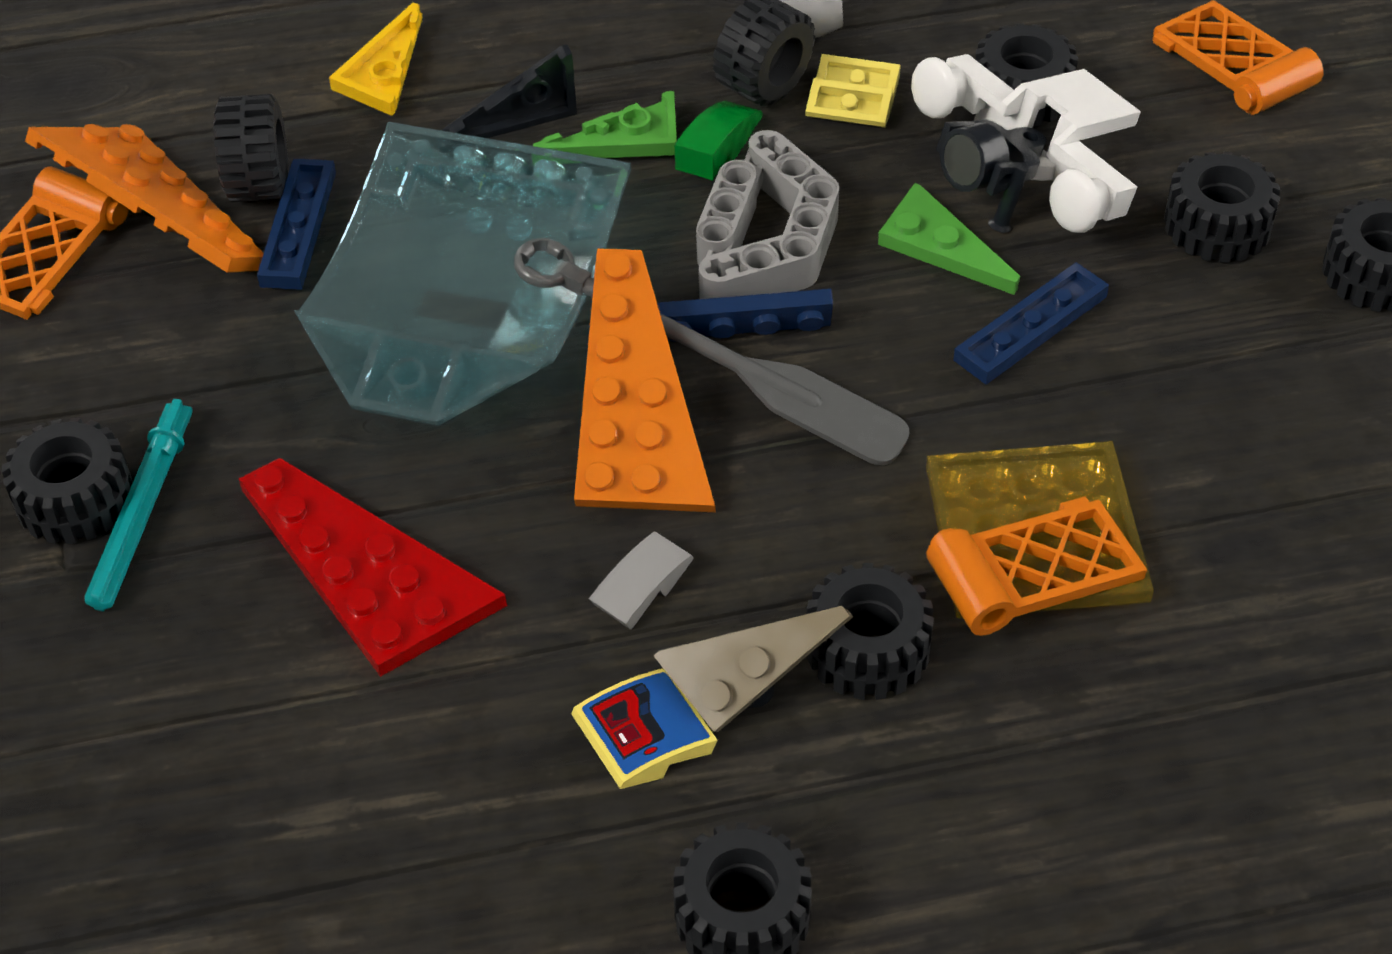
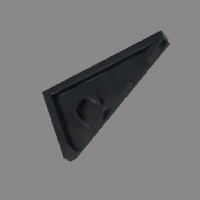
(530, 99)

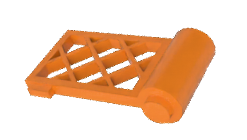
(1265, 78)
(70, 205)
(980, 580)

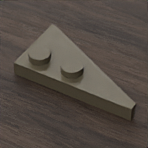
(735, 669)

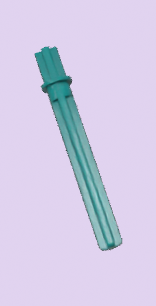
(163, 445)

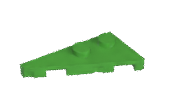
(624, 133)
(934, 235)

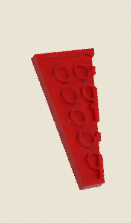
(374, 578)

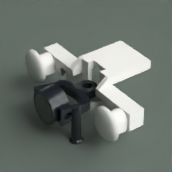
(1005, 151)

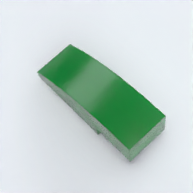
(715, 138)

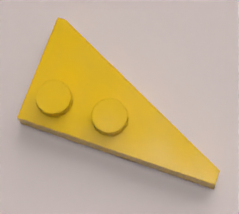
(380, 67)

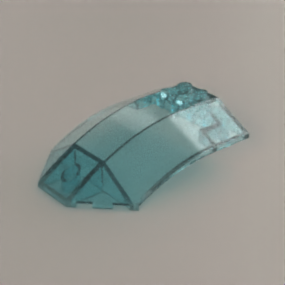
(424, 285)

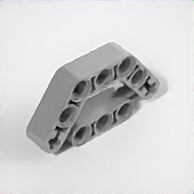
(777, 263)

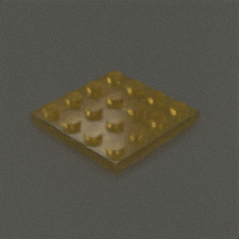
(1017, 484)

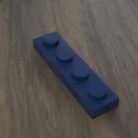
(296, 224)
(753, 313)
(1030, 323)

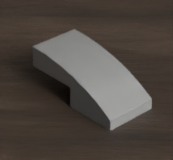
(639, 577)

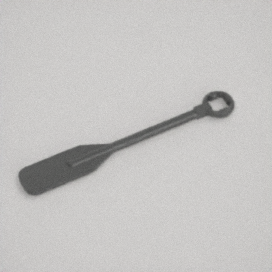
(782, 387)

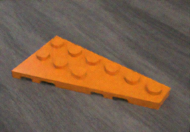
(141, 177)
(634, 417)

